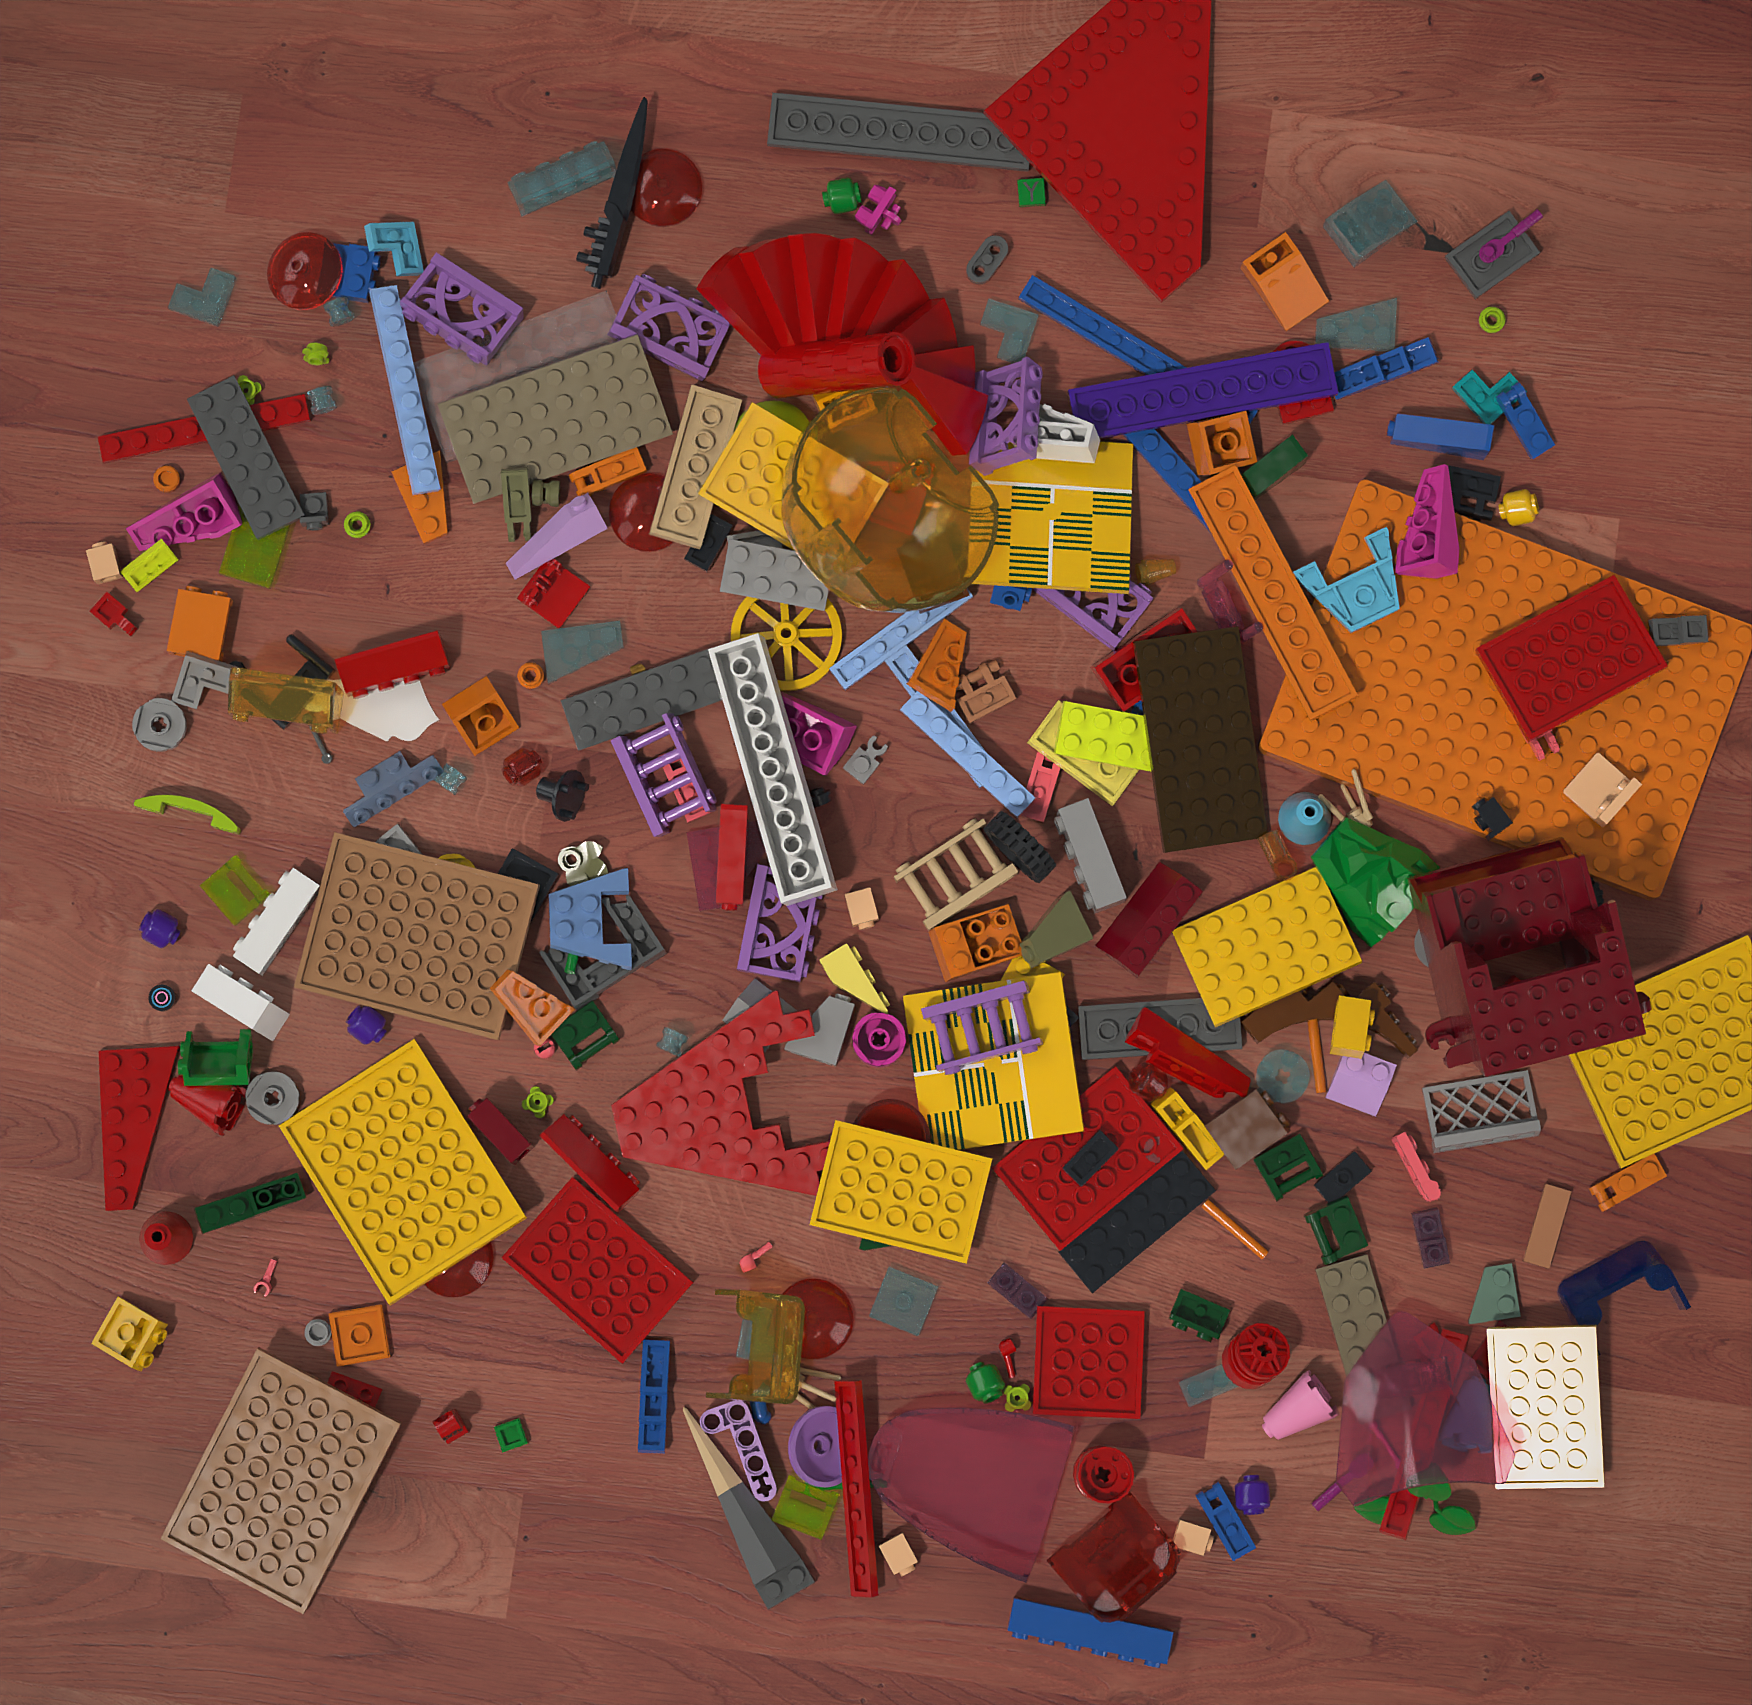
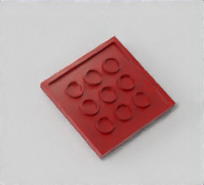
(1088, 1362)

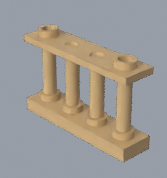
(956, 900)

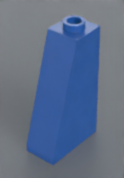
(1441, 435)

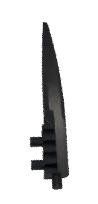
(617, 208)

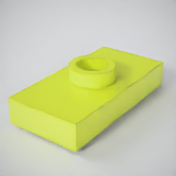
(149, 565)

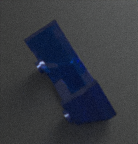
(1640, 1259)

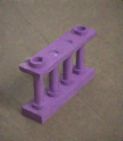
(638, 772)
(963, 1008)

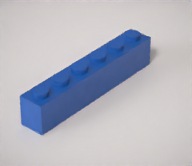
(1084, 1630)

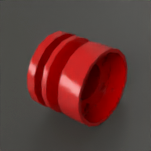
(1244, 1362)
(1117, 1480)

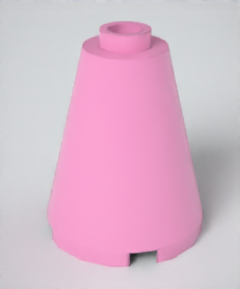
(1299, 1408)

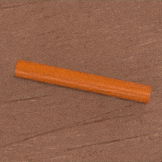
(1316, 1054)
(1235, 1229)

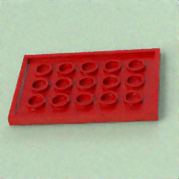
(1571, 658)
(1052, 1197)
(597, 1270)

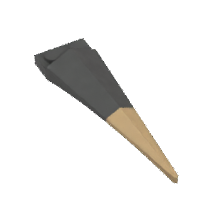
(768, 1555)

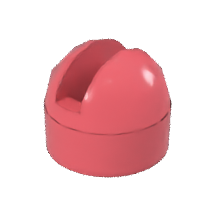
(547, 1053)

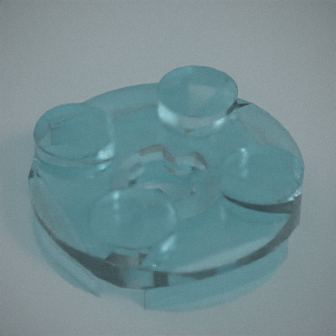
(1288, 1062)

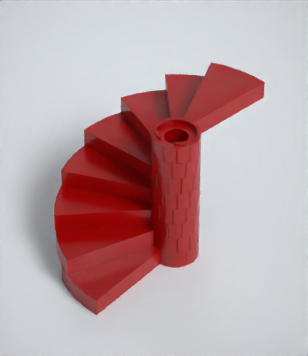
(847, 320)

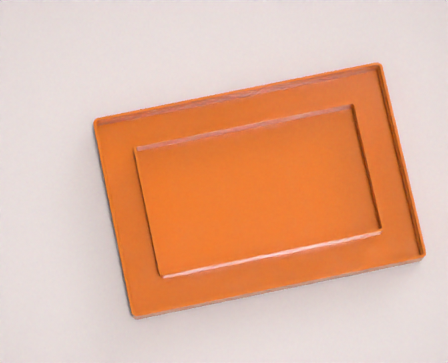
(1442, 738)

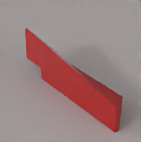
(1184, 1057)

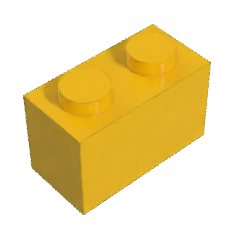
(1351, 1027)

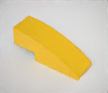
(1188, 1128)

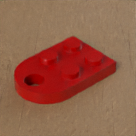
(1302, 410)

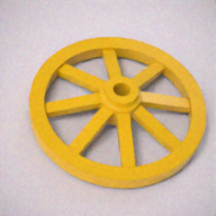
(793, 641)

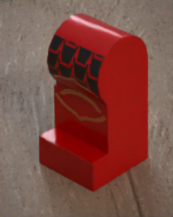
(450, 1426)

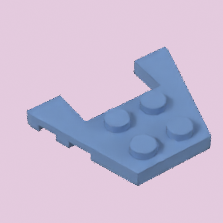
(577, 919)

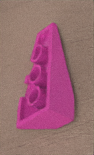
(197, 514)
(1432, 536)
(817, 733)

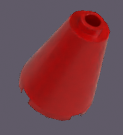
(213, 1104)
(175, 1240)

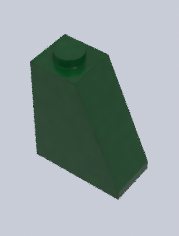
(1275, 467)

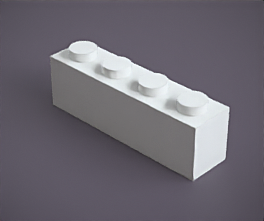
(277, 921)

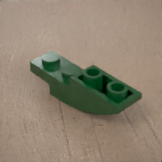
(250, 1203)

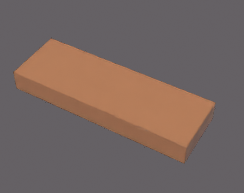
(1546, 1226)

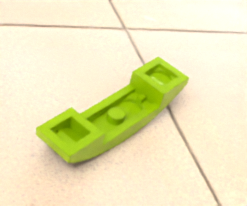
(158, 802)

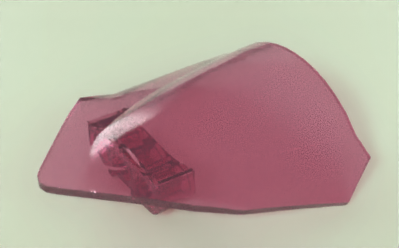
(1417, 1417)

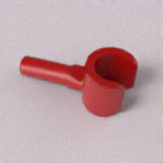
(1006, 1348)

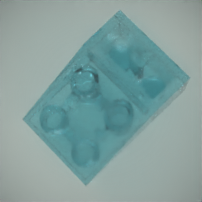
(1369, 223)

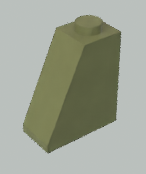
(1056, 932)

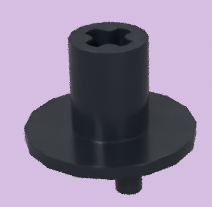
(564, 794)

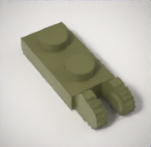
(516, 501)

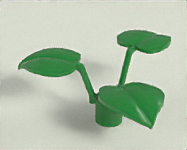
(1449, 1520)

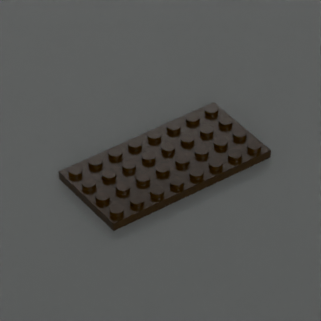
(1200, 739)

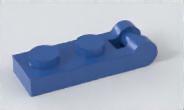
(1525, 421)
(1226, 1522)

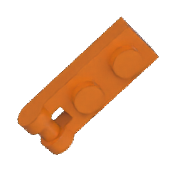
(609, 472)
(1628, 1181)

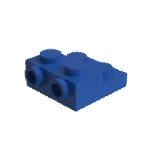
(357, 272)

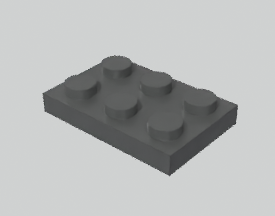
(1482, 276)

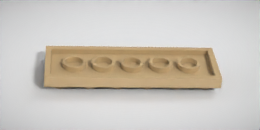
(701, 437)

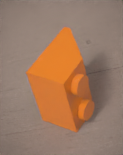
(1221, 443)
(480, 716)

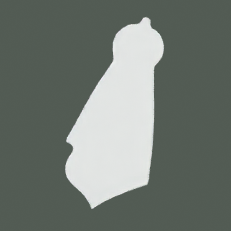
(389, 713)

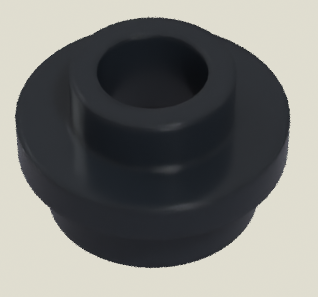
(820, 796)

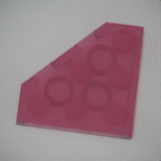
(704, 860)

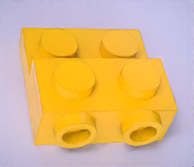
(130, 1334)

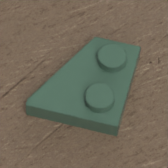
(1495, 1296)

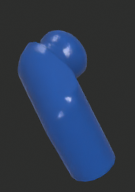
(760, 1412)

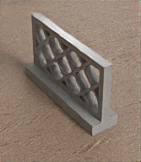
(1488, 1133)

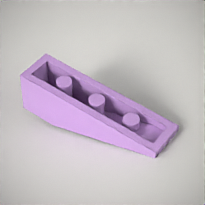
(565, 530)

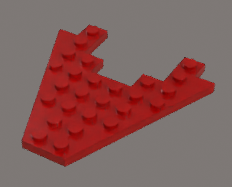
(699, 1112)

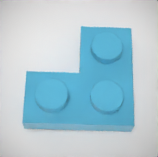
(401, 240)

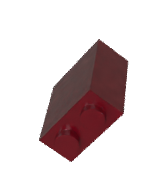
(499, 1130)

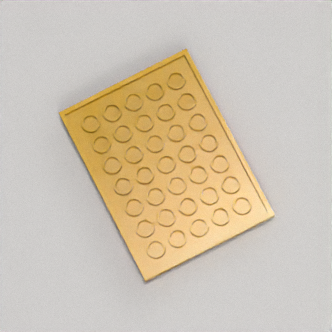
(1688, 1065)
(402, 1172)

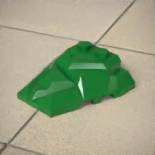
(1370, 877)

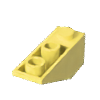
(848, 975)

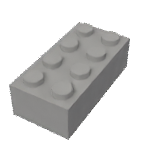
(771, 576)
(1090, 855)

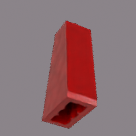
(732, 856)

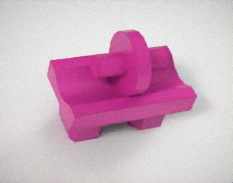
(884, 199)

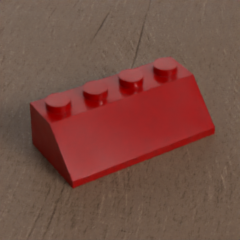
(393, 664)
(1118, 669)
(590, 1162)

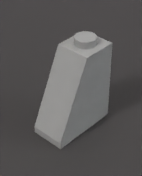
(830, 1029)

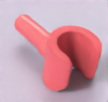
(747, 1262)
(266, 1278)

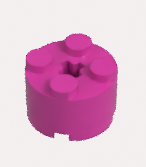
(879, 1024)

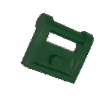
(580, 1027)
(1283, 1159)
(1344, 1227)

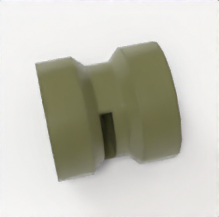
(552, 493)

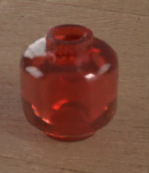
(521, 767)
(1148, 1082)

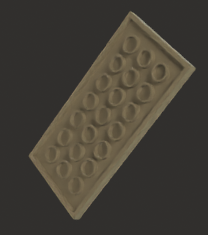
(556, 417)

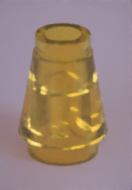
(1154, 570)

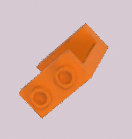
(199, 623)

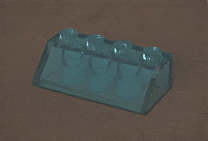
(562, 178)

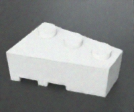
(1065, 437)
(240, 1001)

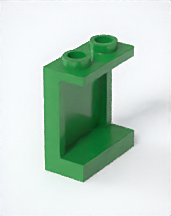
(216, 1061)

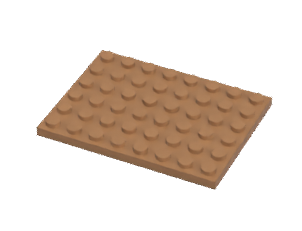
(415, 935)
(281, 1480)

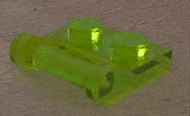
(227, 895)
(801, 1515)

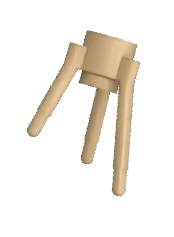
(1357, 814)
(802, 1384)

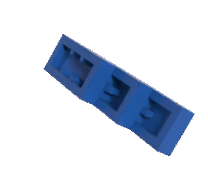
(1385, 368)
(653, 1396)

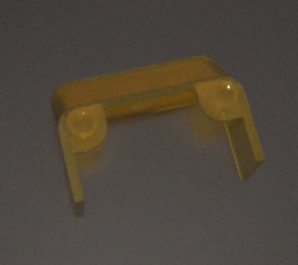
(284, 699)
(773, 1348)

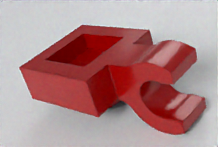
(112, 612)

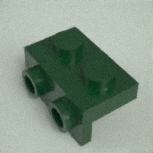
(1199, 1315)

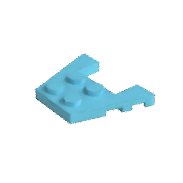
(1362, 595)

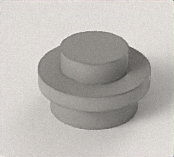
(318, 1332)

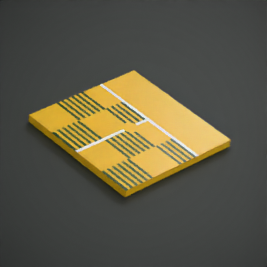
(1063, 523)
(1002, 1096)

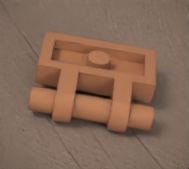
(988, 697)

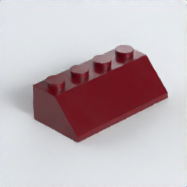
(1148, 919)

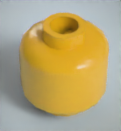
(1519, 507)

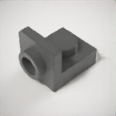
(315, 510)

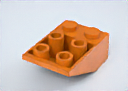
(1284, 281)
(976, 942)

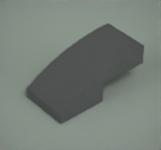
(1679, 630)

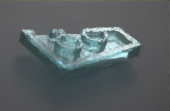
(1360, 328)
(577, 646)

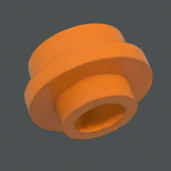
(530, 667)

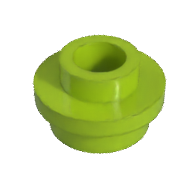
(1497, 314)
(353, 517)

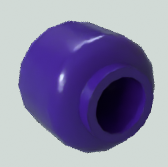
(159, 928)
(366, 1025)
(1252, 1495)

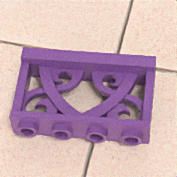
(450, 276)
(684, 361)
(1023, 426)
(1101, 627)
(754, 950)

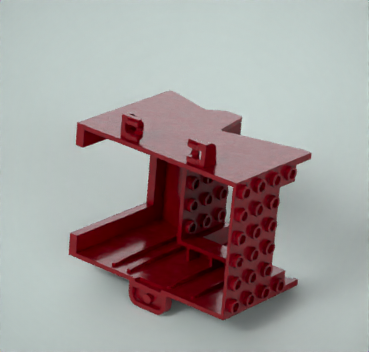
(1510, 907)

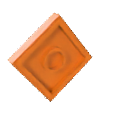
(359, 1335)

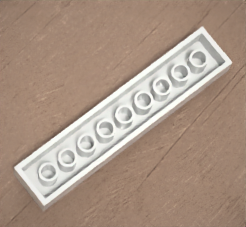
(772, 769)

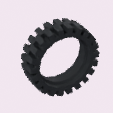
(1020, 847)

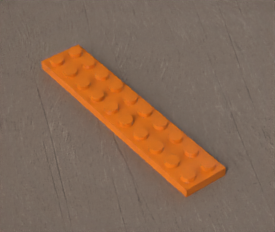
(1273, 593)

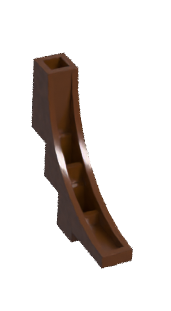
(1296, 1010)

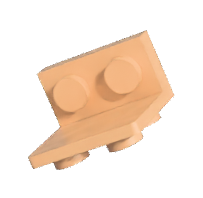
(1601, 789)

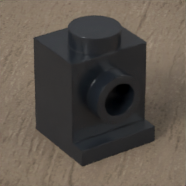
(1490, 817)

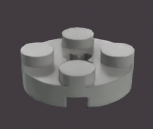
(151, 712)
(257, 1100)

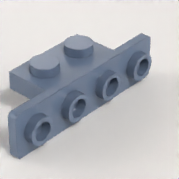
(388, 784)

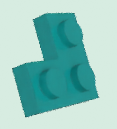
(1481, 398)

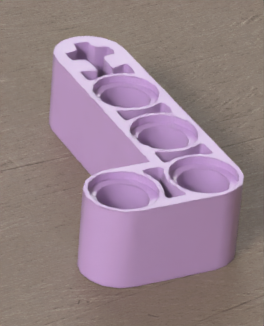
(745, 1452)

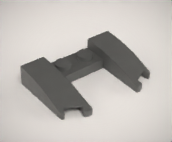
(589, 983)

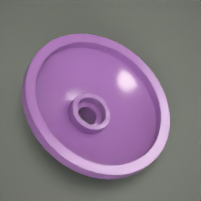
(821, 1465)

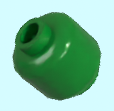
(842, 195)
(985, 1382)

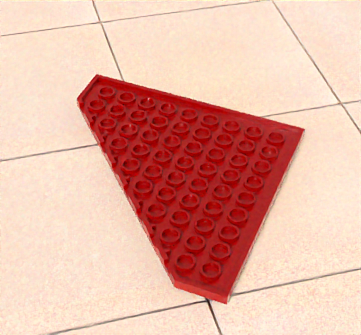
(1123, 131)

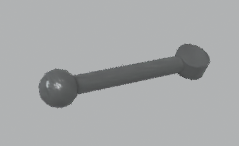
(326, 757)

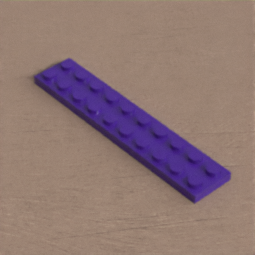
(1206, 391)

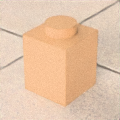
(104, 562)
(862, 908)
(1192, 1537)
(899, 1555)

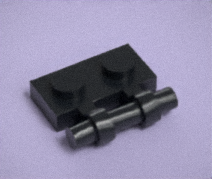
(1476, 486)

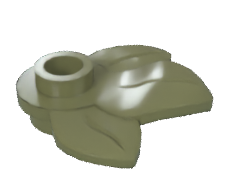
(587, 863)

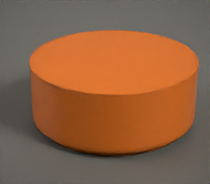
(166, 479)

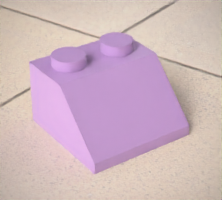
(1361, 1082)

